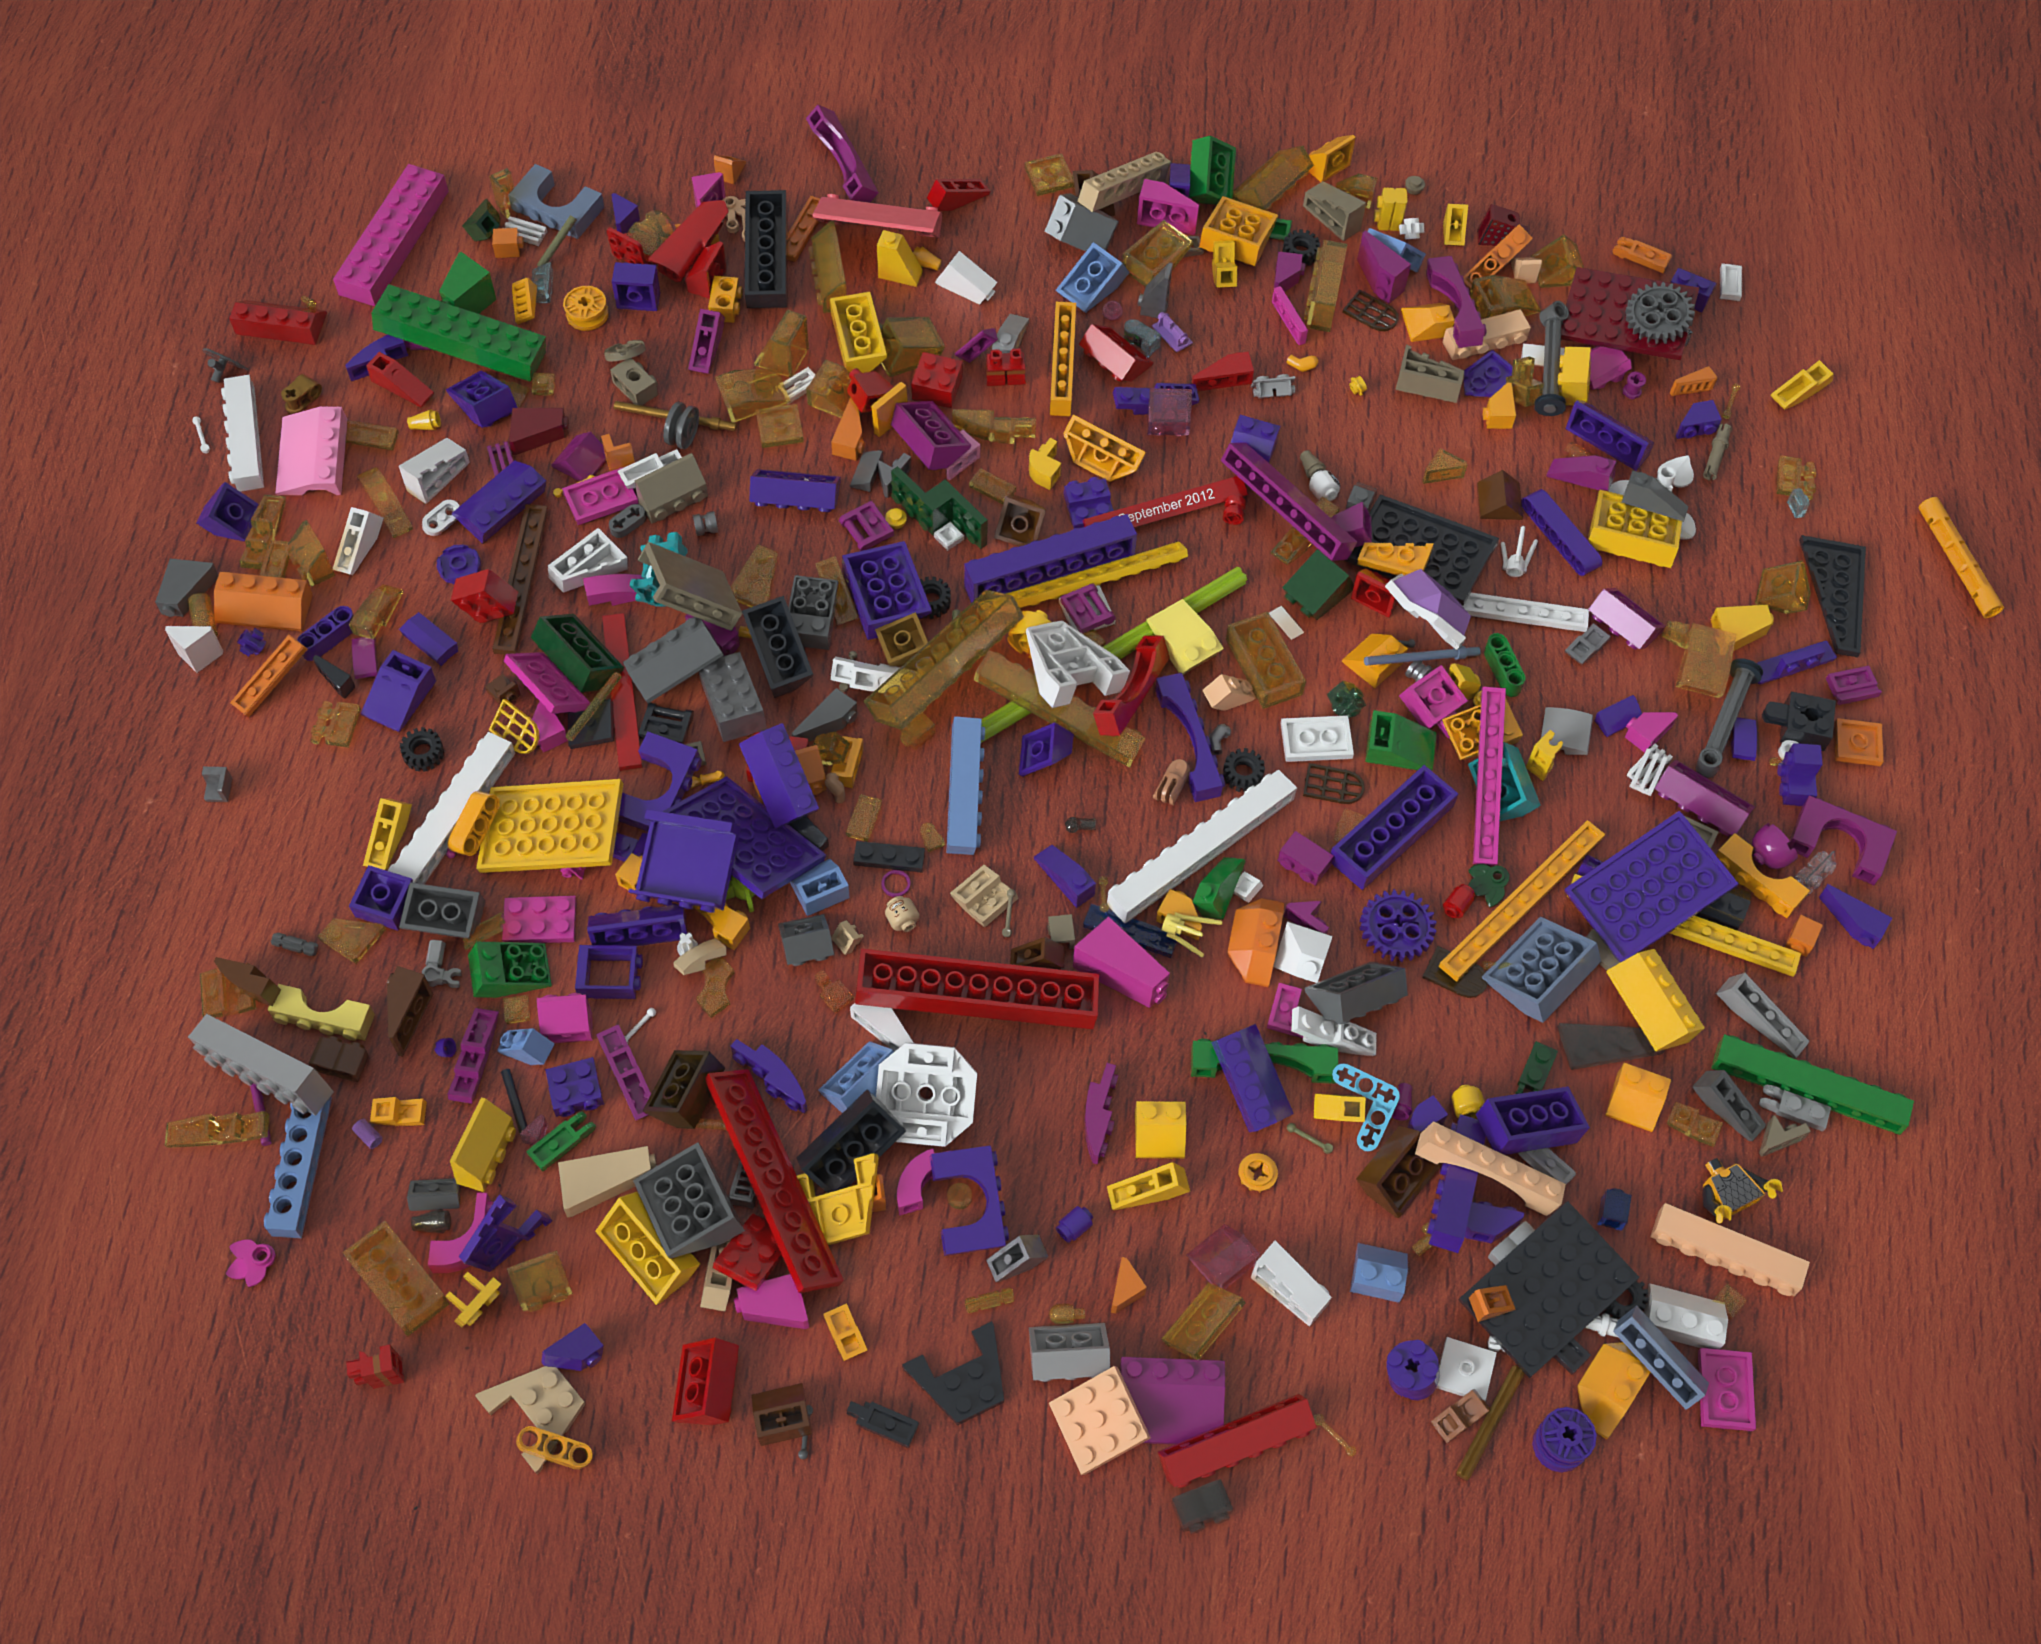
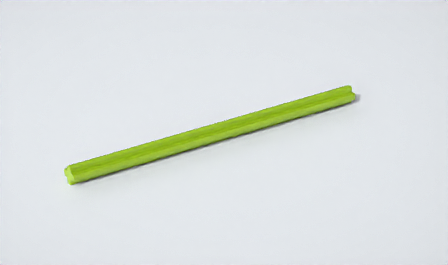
(1126, 643)

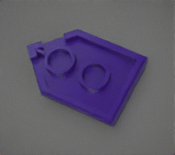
(1486, 375)

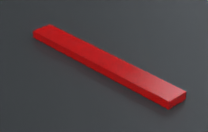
(623, 695)

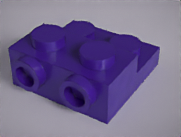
(1087, 500)
(574, 1087)

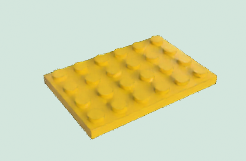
(552, 826)

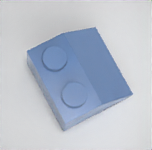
(1379, 1273)

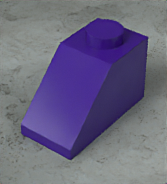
(574, 1350)

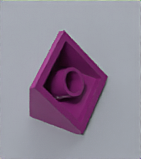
(581, 457)

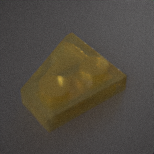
(351, 937)

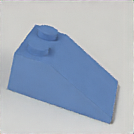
(1092, 278)

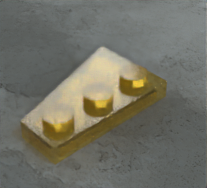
(755, 579)

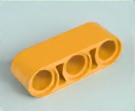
(473, 823)
(567, 1447)

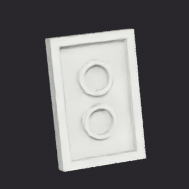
(1316, 738)

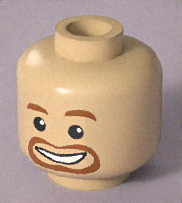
(902, 914)

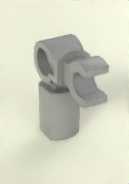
(433, 972)

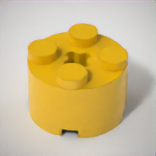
(1017, 636)

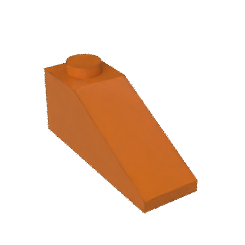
(848, 436)

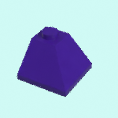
(228, 513)
(1044, 748)

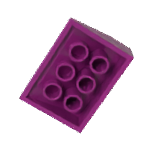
(1176, 1395)

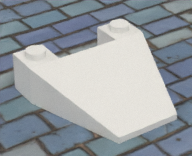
(1068, 659)

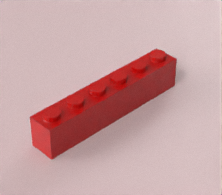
(1237, 1440)

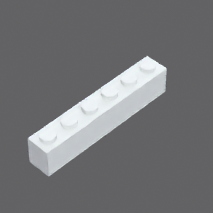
(243, 433)

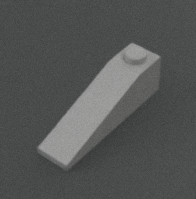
(1760, 1012)

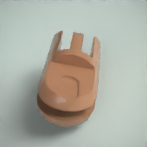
(1172, 782)

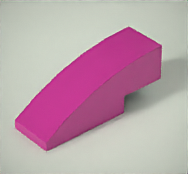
(610, 588)

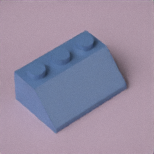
(855, 1076)

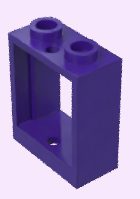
(608, 953)

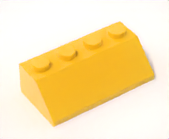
(858, 331)
(1655, 1000)
(637, 1246)

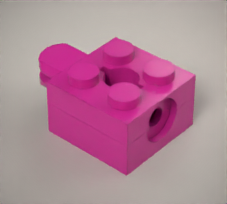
(1440, 692)

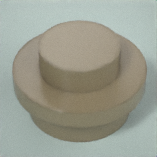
(1414, 185)

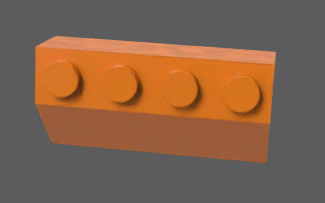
(261, 601)

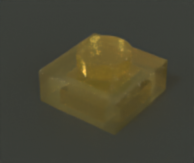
(543, 384)
(516, 1009)

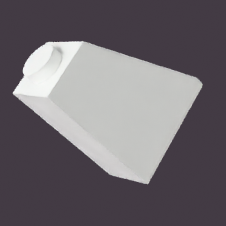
(967, 279)

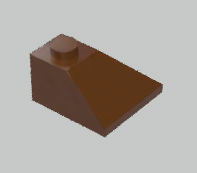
(1020, 521)

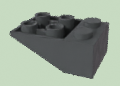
(813, 610)

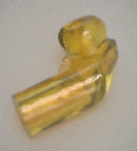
(1423, 1244)

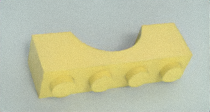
(349, 1020)

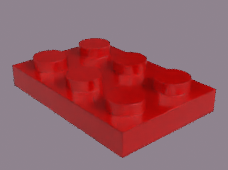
(750, 1254)

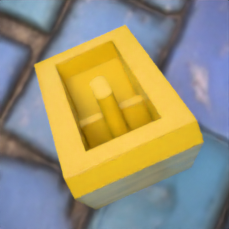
(1455, 224)

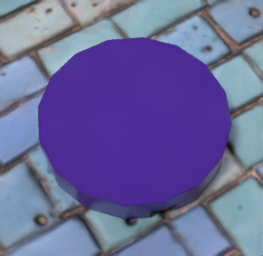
(458, 562)

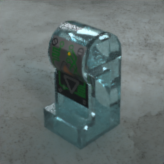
(1142, 336)

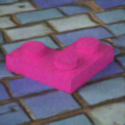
(1281, 1013)

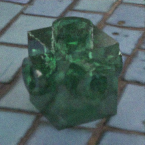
(1346, 699)

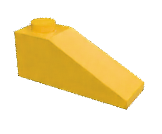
(386, 832)
(1149, 1187)

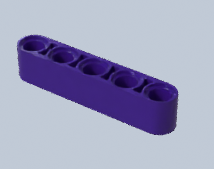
(1561, 532)

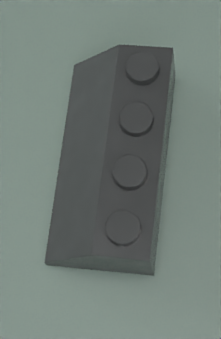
(673, 658)
(1358, 991)

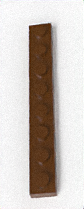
(521, 577)

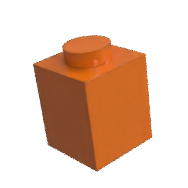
(507, 242)
(1803, 935)

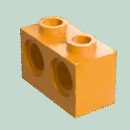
(725, 297)

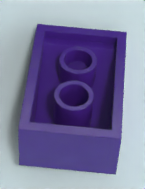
(483, 398)

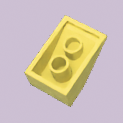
(1186, 636)

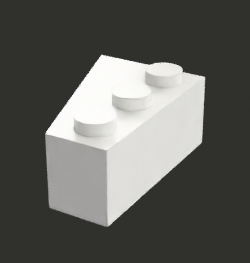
(433, 469)
(588, 558)
(1290, 1284)

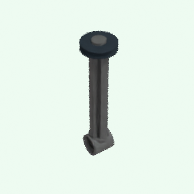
(1551, 402)
(1744, 674)

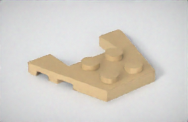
(545, 1400)

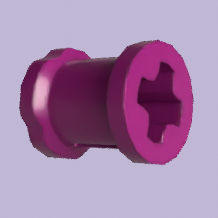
(1635, 382)

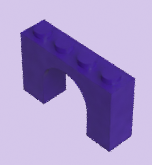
(675, 757)
(978, 1166)

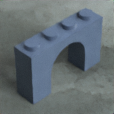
(536, 184)

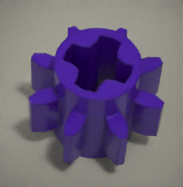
(251, 642)

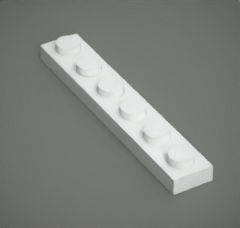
(1527, 612)

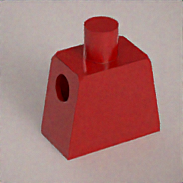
(867, 388)

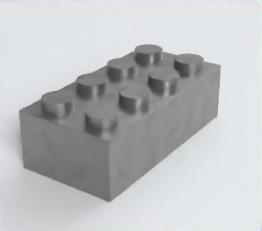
(732, 697)

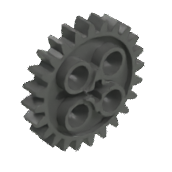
(1660, 312)

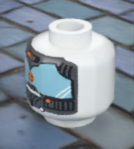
(1324, 484)

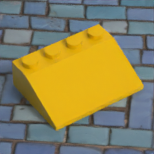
(1633, 531)

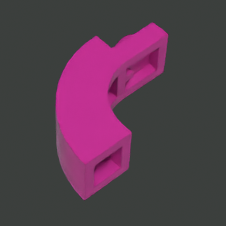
(912, 1181)

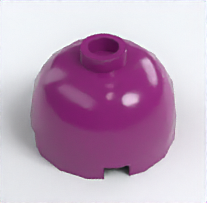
(1772, 848)

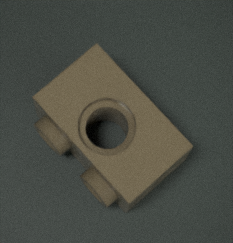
(634, 381)

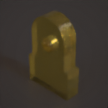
(933, 840)

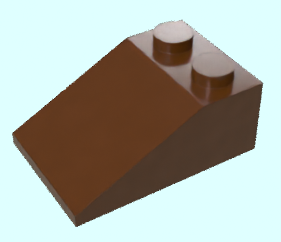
(406, 1002)

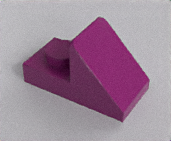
(1303, 914)

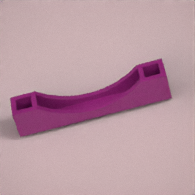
(856, 178)
(1445, 277)

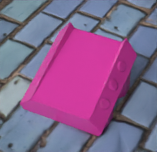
(1607, 366)

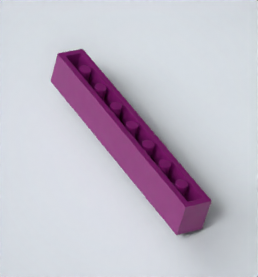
(1289, 501)

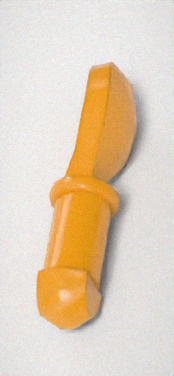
(707, 778)

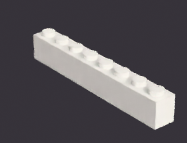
(431, 839)

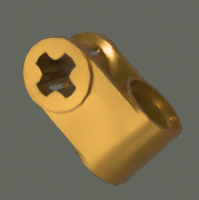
(301, 390)

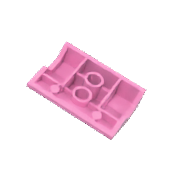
(312, 451)

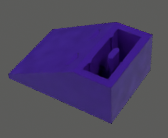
(398, 690)

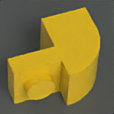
(1224, 264)
(1042, 466)

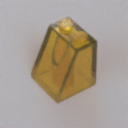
(906, 341)
(785, 345)

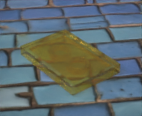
(1203, 1321)

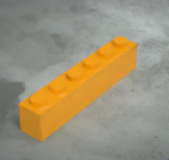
(1063, 359)

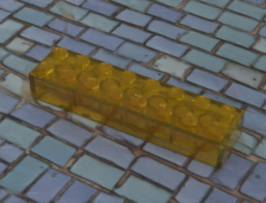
(944, 659)

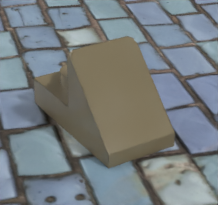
(1777, 1138)

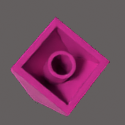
(708, 188)

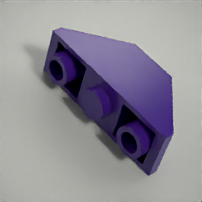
(1490, 1222)

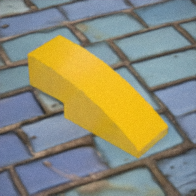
(1803, 385)

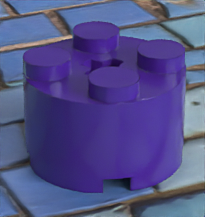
(1418, 1356)

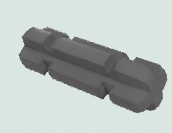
(294, 944)

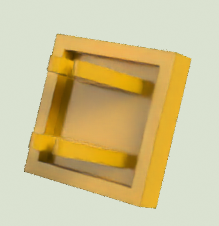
(486, 1296)

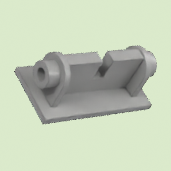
(1265, 386)

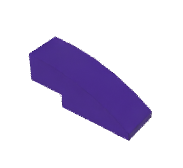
(388, 345)

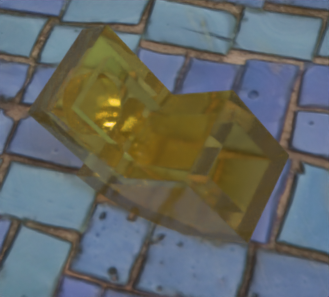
(1524, 387)

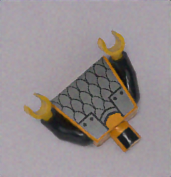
(1734, 1189)

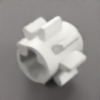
(1411, 228)

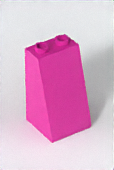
(1121, 964)

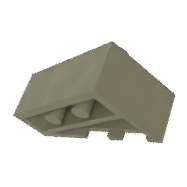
(1429, 378)

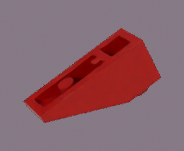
(955, 193)
(1227, 372)

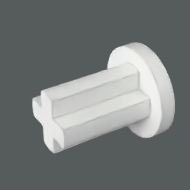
(686, 943)

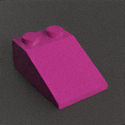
(1162, 203)

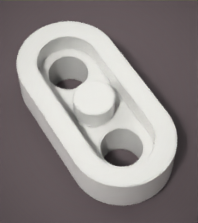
(440, 518)

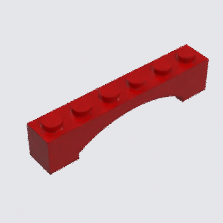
(1150, 659)

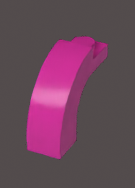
(445, 1254)

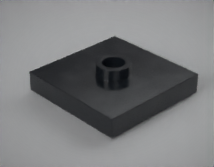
(598, 728)

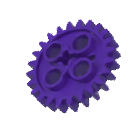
(1397, 925)

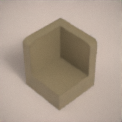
(1061, 929)

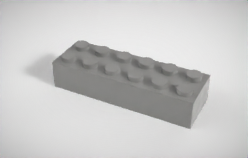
(260, 1065)

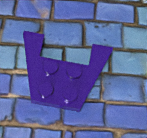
(495, 1240)

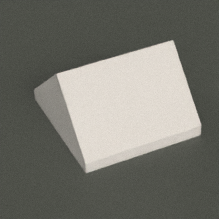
(195, 645)

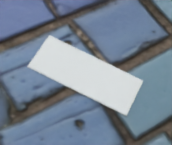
(1286, 622)

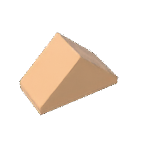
(1526, 268)

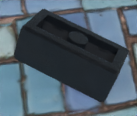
(811, 832)

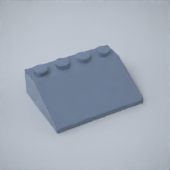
(1552, 968)

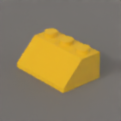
(482, 1146)

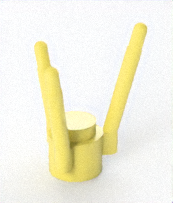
(1174, 925)

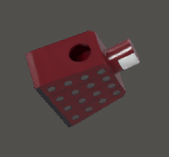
(1497, 225)

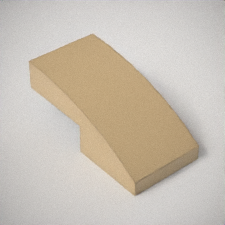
(695, 958)

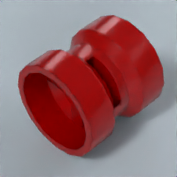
(1234, 509)

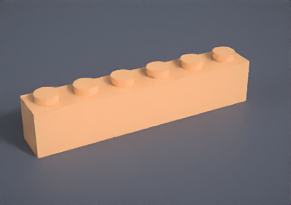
(1730, 1250)

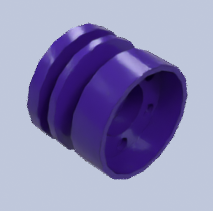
(1561, 1453)

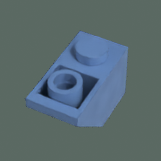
(525, 1046)

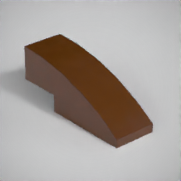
(249, 980)

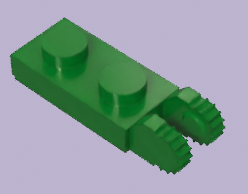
(559, 1141)

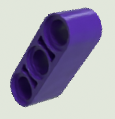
(337, 629)

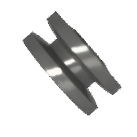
(681, 425)

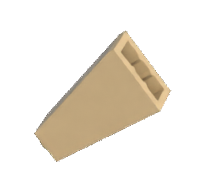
(601, 1177)

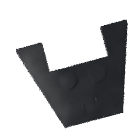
(968, 1388)

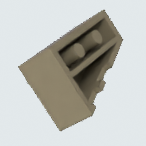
(1335, 209)

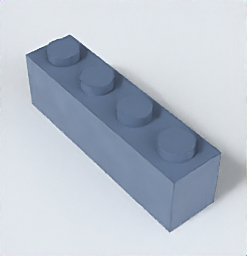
(1661, 1357)

